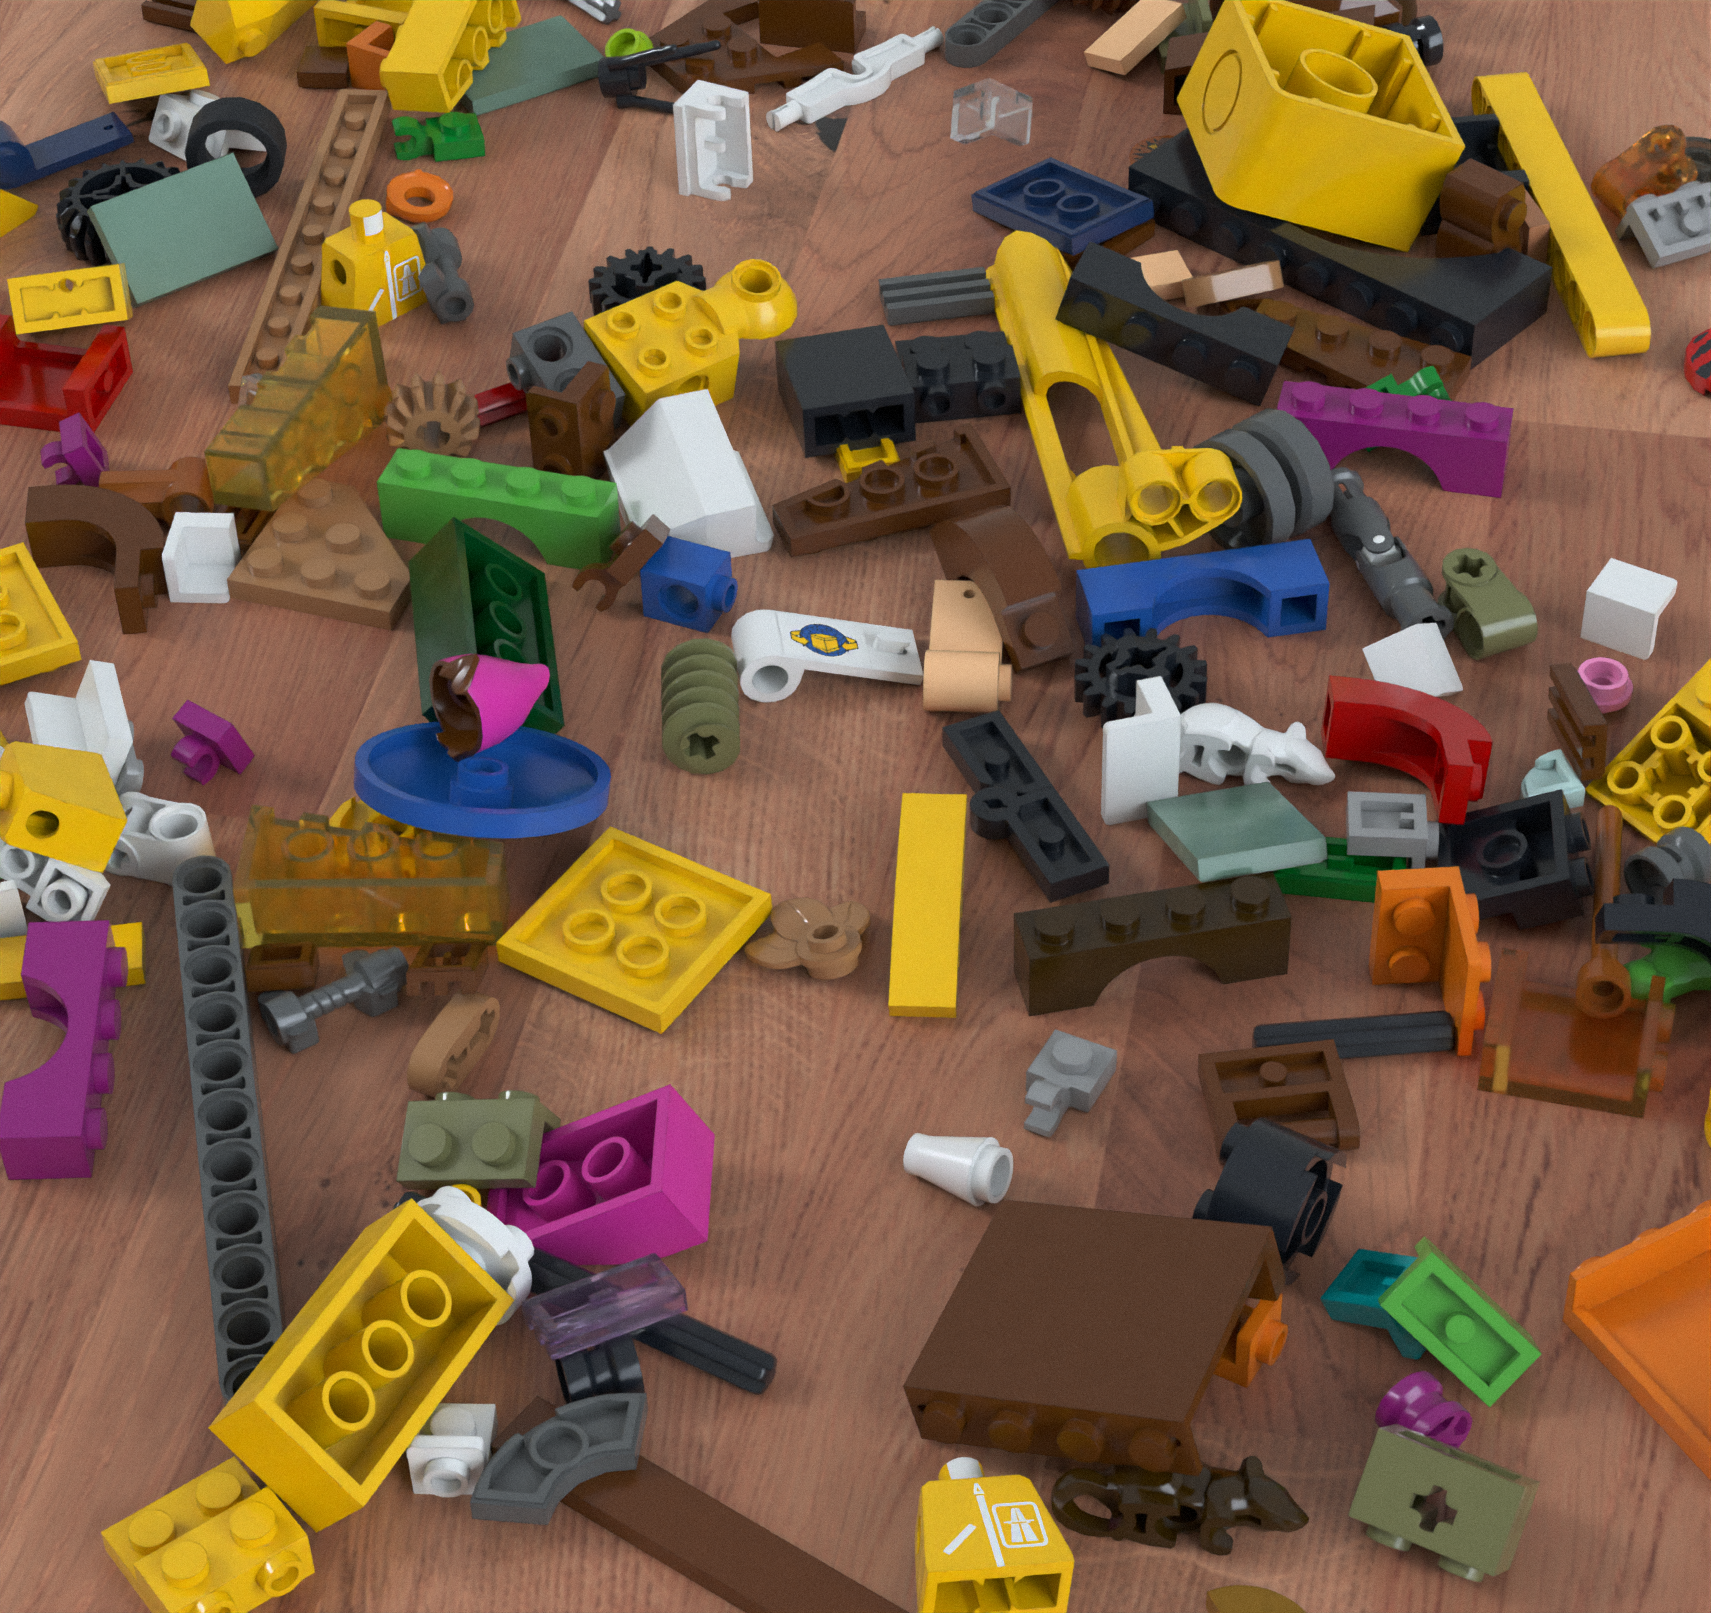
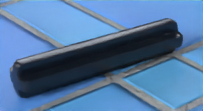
(1366, 1035)

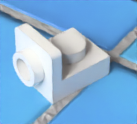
(452, 1449)

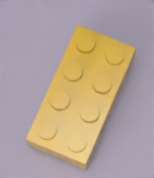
(362, 1366)

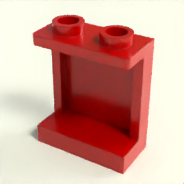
(56, 381)

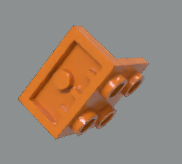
(1428, 934)

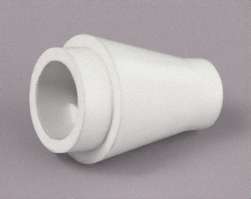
(963, 1166)

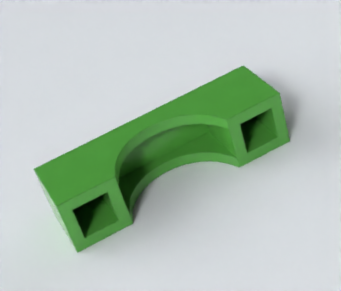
(562, 514)

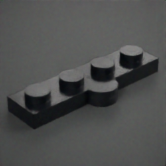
(1023, 806)

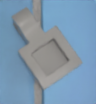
(1065, 1075)

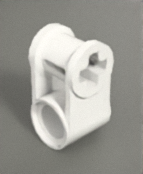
(159, 837)

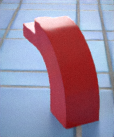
(1410, 733)

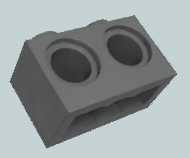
(567, 350)

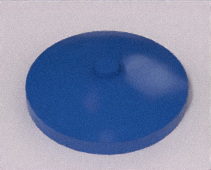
(512, 790)

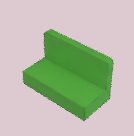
(1459, 1324)

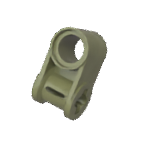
(1485, 605)

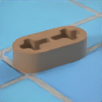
(1232, 283)
(453, 1043)

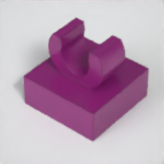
(79, 450)
(208, 743)

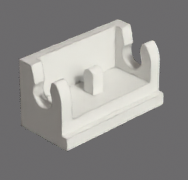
(712, 140)

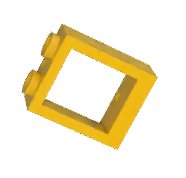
(46, 303)

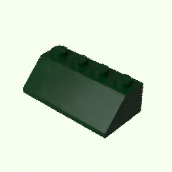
(482, 602)

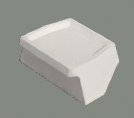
(688, 476)

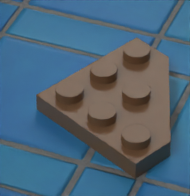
(325, 560)

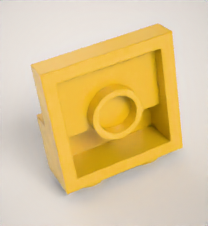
(211, 1546)

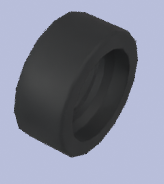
(248, 117)

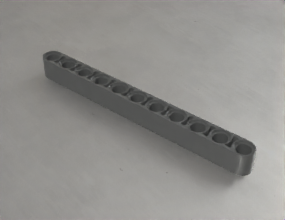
(227, 1122)

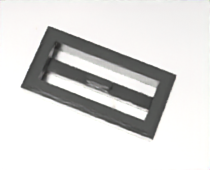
(936, 296)

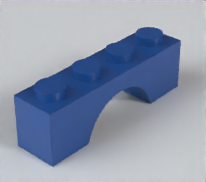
(1267, 586)

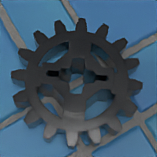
(639, 275)
(1109, 674)

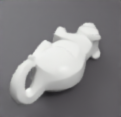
(1228, 742)

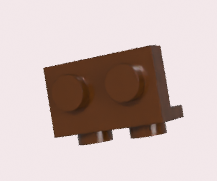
(573, 426)

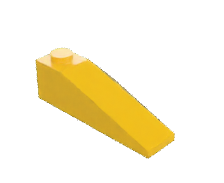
(244, 26)

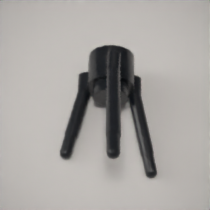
(627, 74)

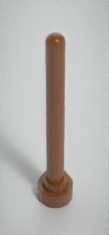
(1603, 982)

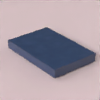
(1062, 205)

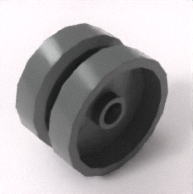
(1280, 476)

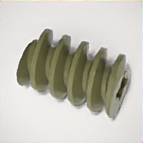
(700, 706)

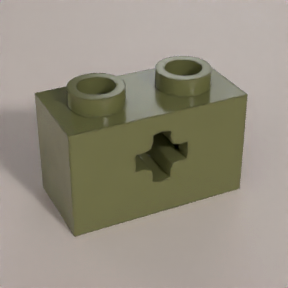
(1488, 1501)

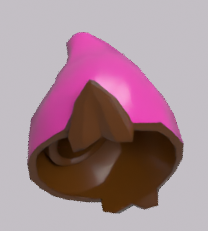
(482, 700)

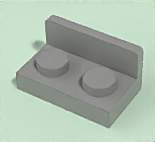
(1671, 224)

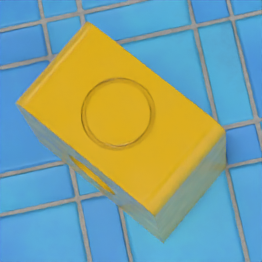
(1319, 121)

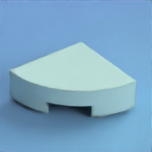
(1551, 774)

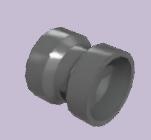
(1677, 855)

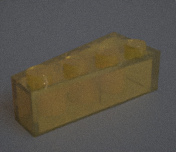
(304, 413)
(366, 885)

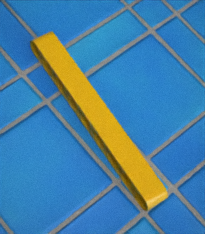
(1580, 250)

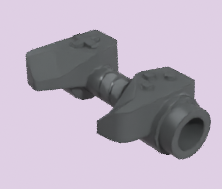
(445, 291)
(369, 983)

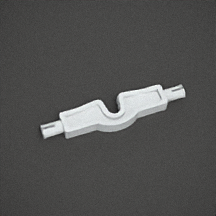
(871, 78)

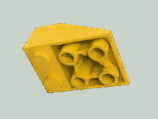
(1666, 768)

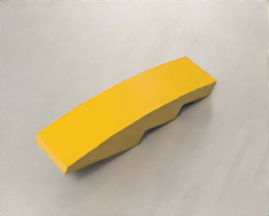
(928, 906)

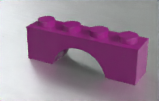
(1456, 439)
(55, 1113)

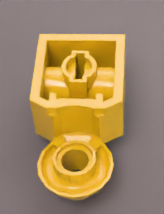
(690, 337)

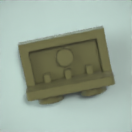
(474, 1141)

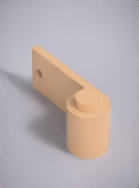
(964, 653)

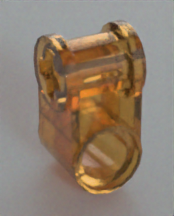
(1644, 170)

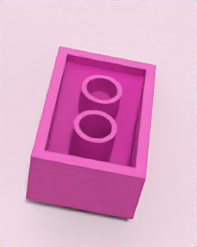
(618, 1184)

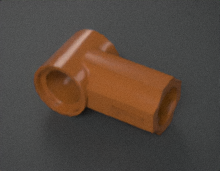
(168, 491)

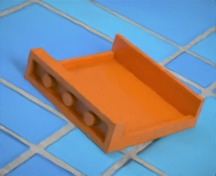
(1651, 1325)

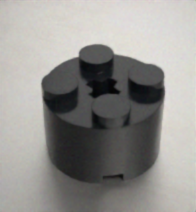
(1277, 1182)

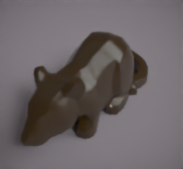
(1161, 1505)

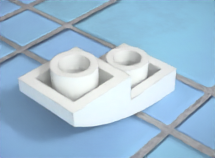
(55, 887)

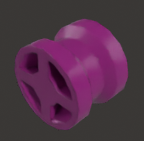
(1420, 1406)

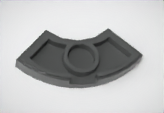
(551, 1459)

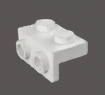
(174, 120)

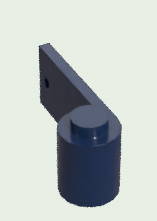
(30, 162)

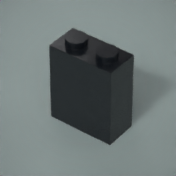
(845, 390)

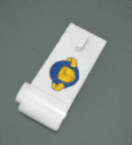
(780, 645)

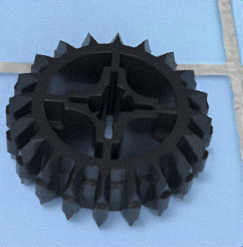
(94, 188)

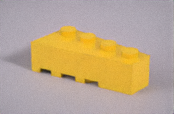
(441, 48)

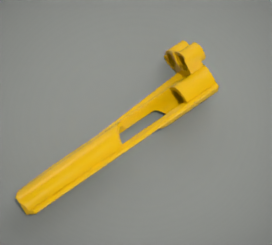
(1108, 511)

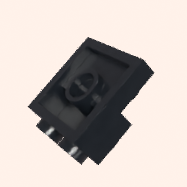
(961, 376)
(1522, 859)

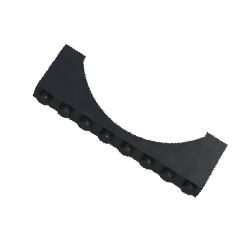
(1448, 302)

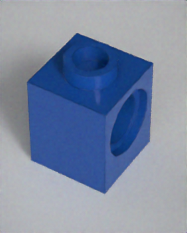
(688, 584)

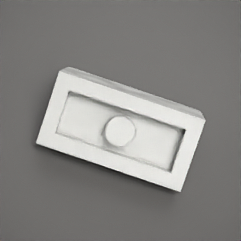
(87, 723)
(1141, 755)

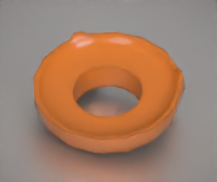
(418, 185)

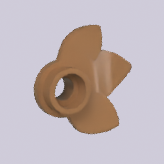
(812, 937)

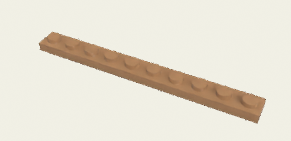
(321, 211)

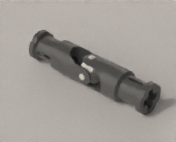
(1381, 559)

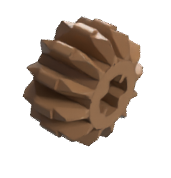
(432, 417)

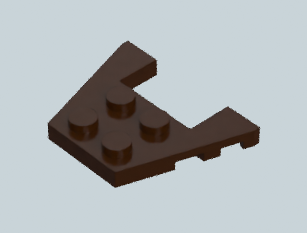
(741, 59)

